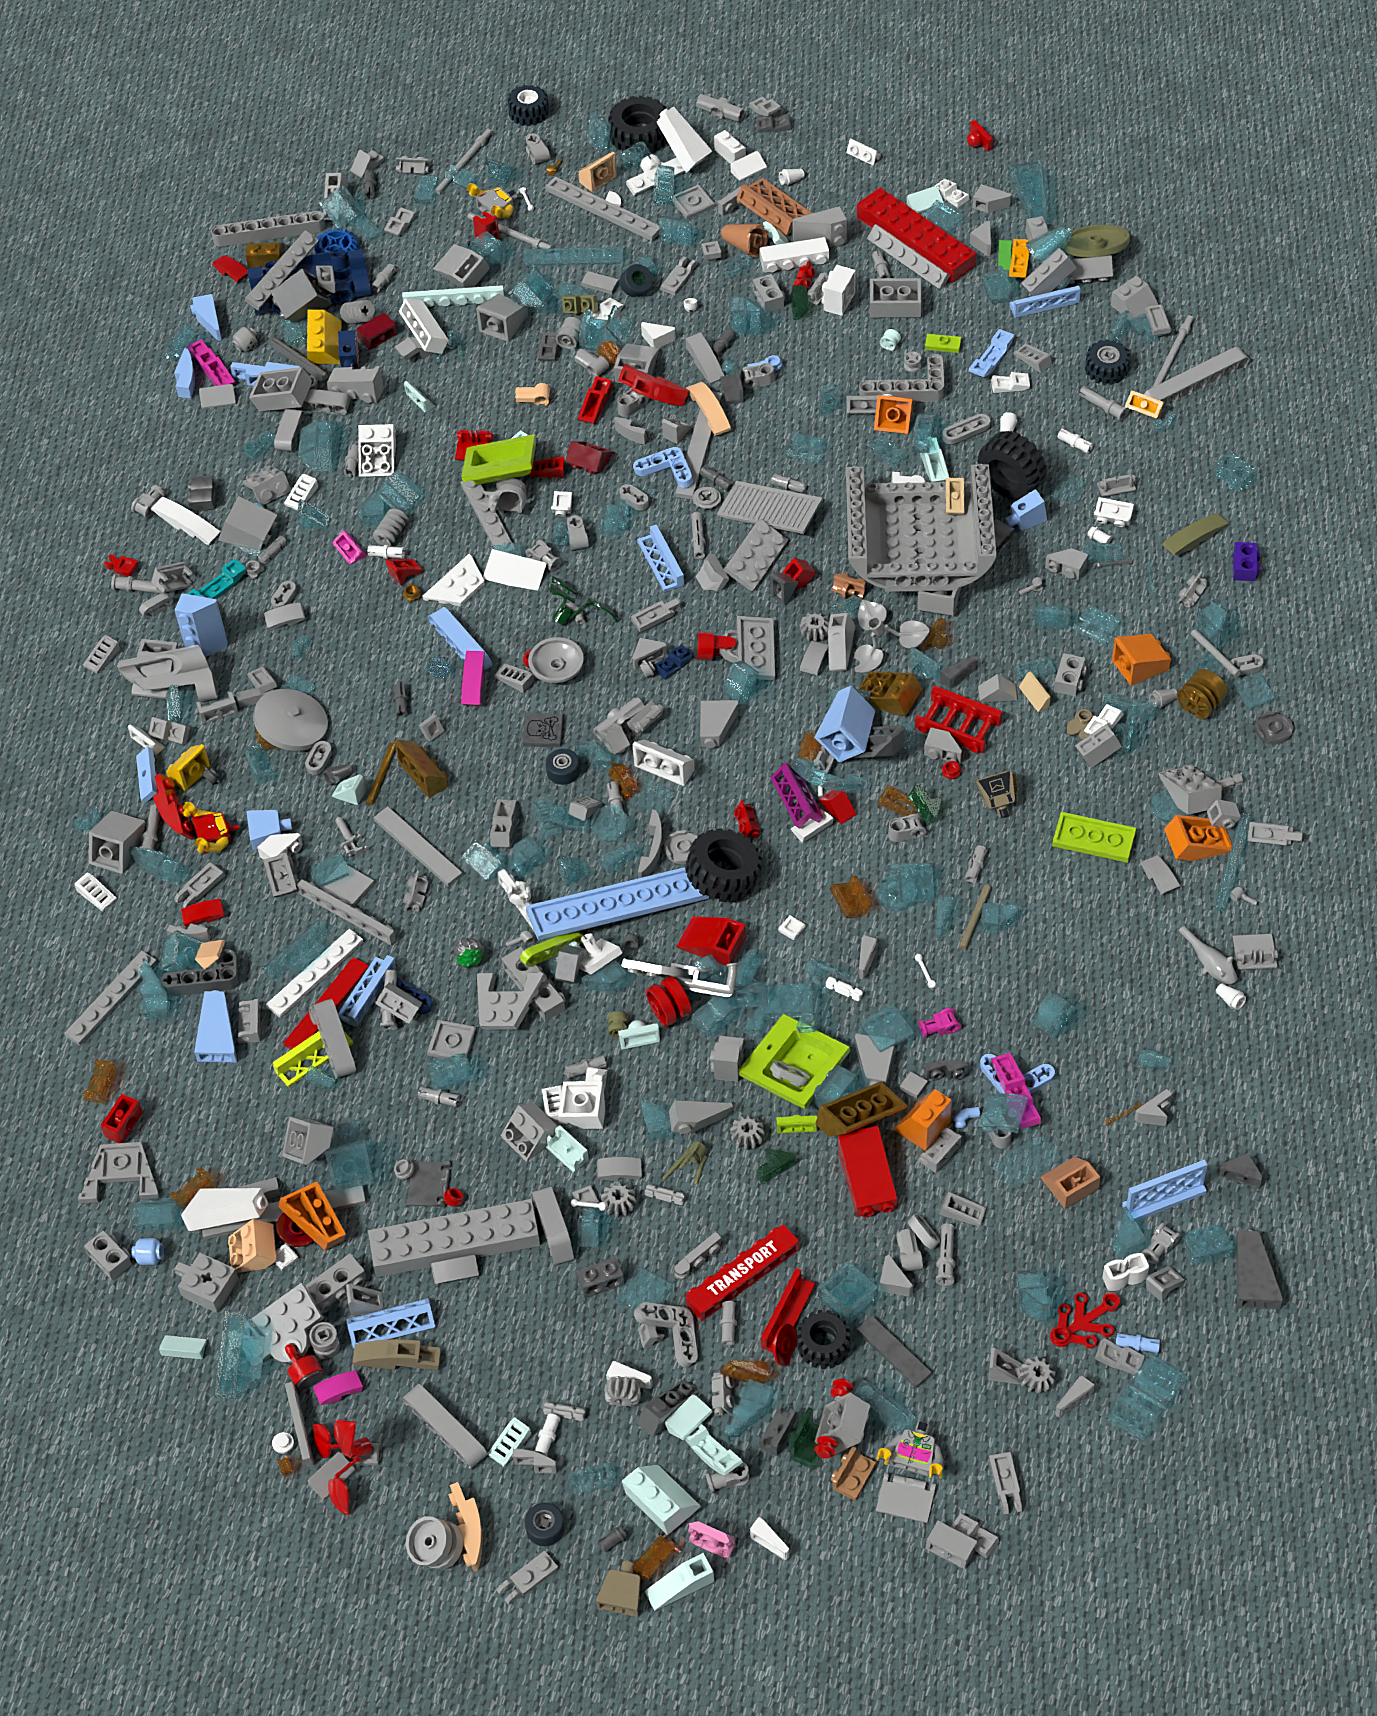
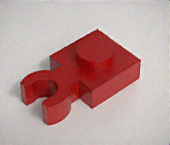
(123, 566)

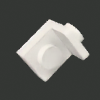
(596, 1074)

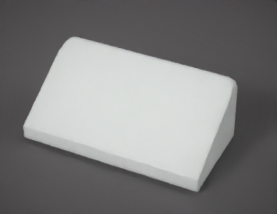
(748, 166)
(145, 739)
(812, 827)

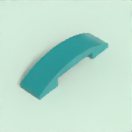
(225, 581)

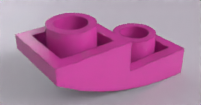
(337, 1386)

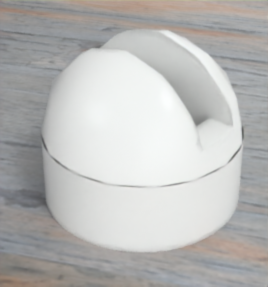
(690, 304)

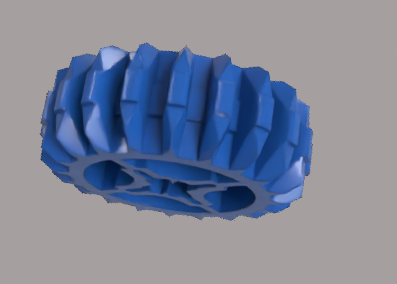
(336, 240)

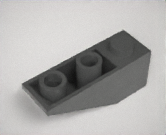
(662, 1407)

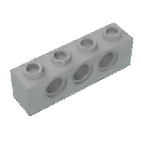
(546, 1007)
(329, 1281)

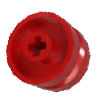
(668, 1001)

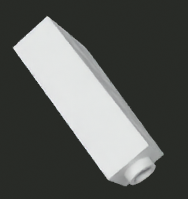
(683, 139)
(223, 1207)

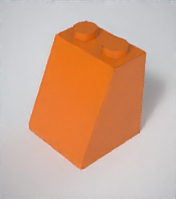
(1139, 657)
(926, 1119)

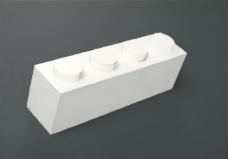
(794, 254)
(423, 325)

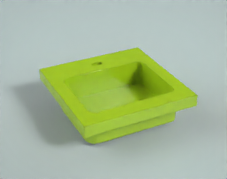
(499, 460)
(807, 1051)

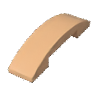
(710, 407)

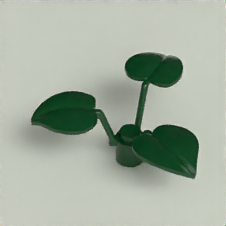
(564, 612)

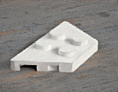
(457, 584)

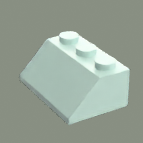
(659, 1497)

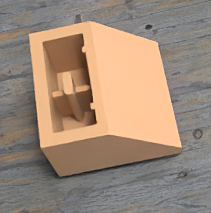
(252, 1246)

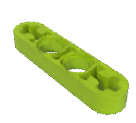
(548, 948)

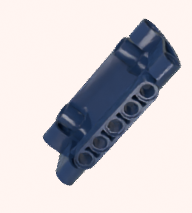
(348, 270)

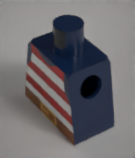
(348, 356)

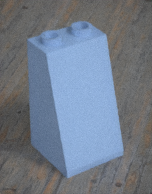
(846, 725)

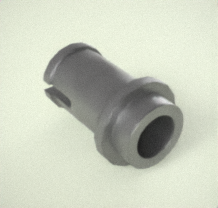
(612, 1538)

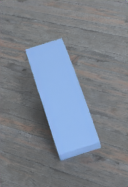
(185, 375)

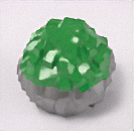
(468, 952)

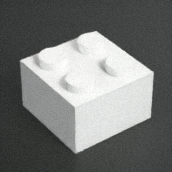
(838, 290)

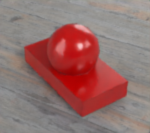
(979, 136)

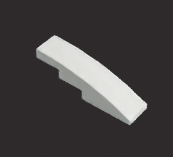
(186, 520)

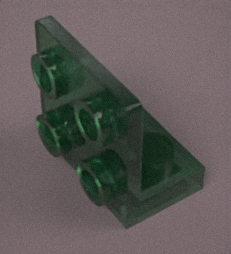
(803, 1441)

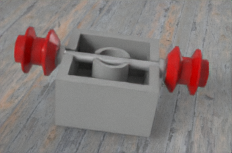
(841, 1421)

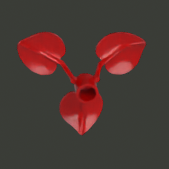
(344, 1434)

